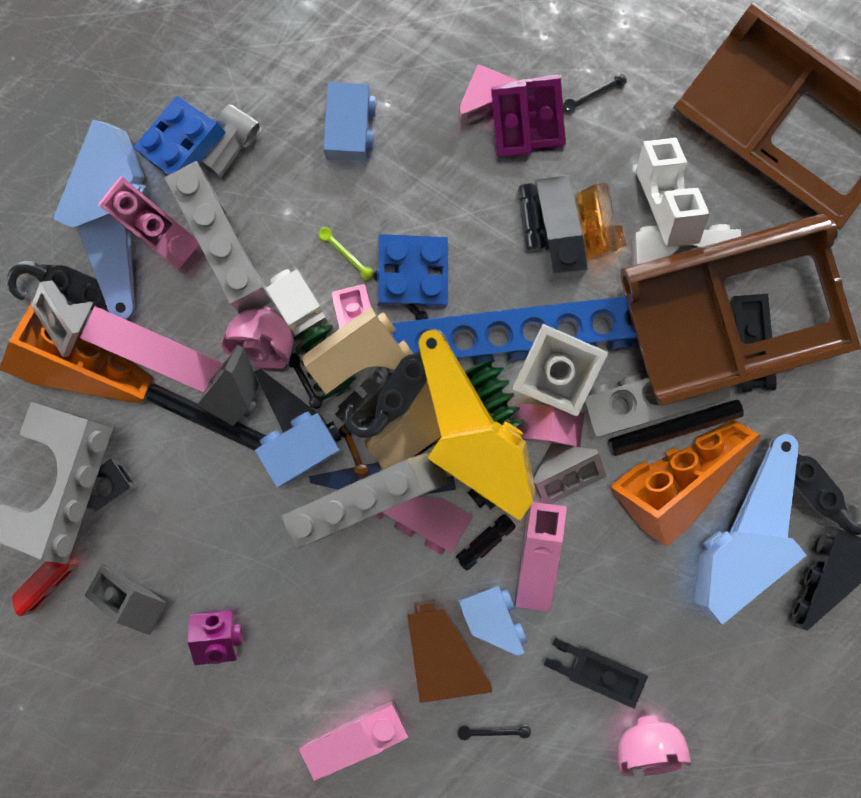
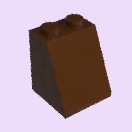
(442, 657)

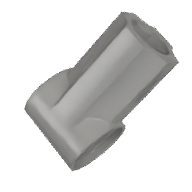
(239, 134)

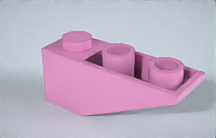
(148, 223)
(433, 519)
(540, 556)

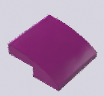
(528, 115)

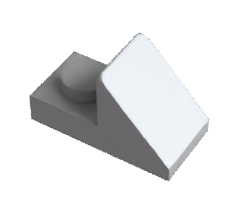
(59, 319)

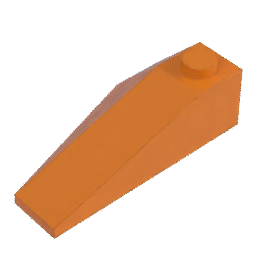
(86, 370)
(676, 489)

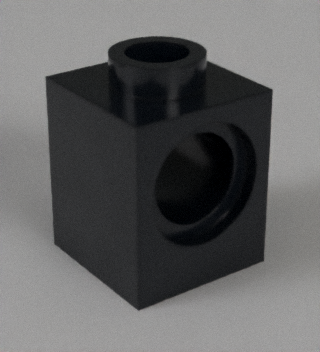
(121, 486)

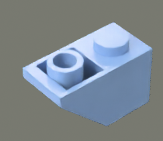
(490, 620)

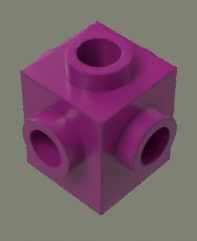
(214, 637)

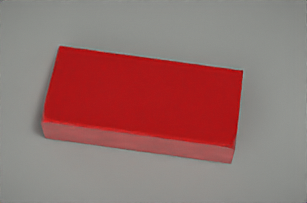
(41, 585)

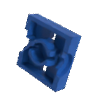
(179, 137)
(411, 279)

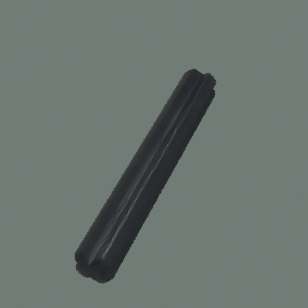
(191, 411)
(676, 427)

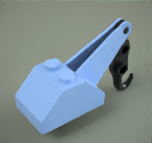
(101, 162)
(757, 548)

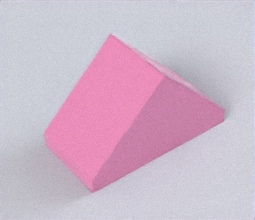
(478, 96)
(550, 425)

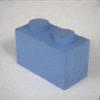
(347, 121)
(297, 450)

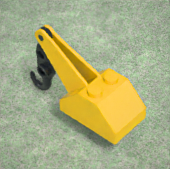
(471, 444)

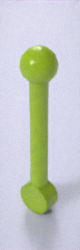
(327, 236)

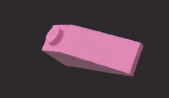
(355, 740)

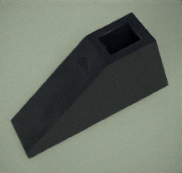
(831, 578)

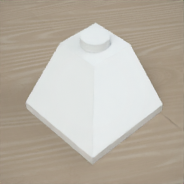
(560, 370)

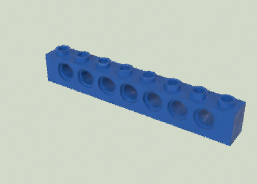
(515, 320)

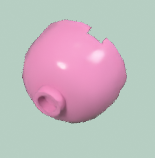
(263, 336)
(652, 748)

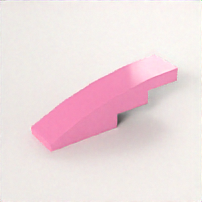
(149, 349)

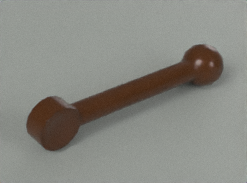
(361, 469)

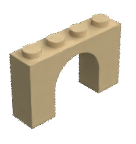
(367, 344)

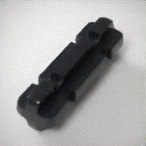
(531, 217)
(485, 542)

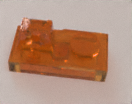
(597, 221)

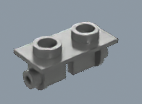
(365, 407)

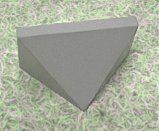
(567, 471)

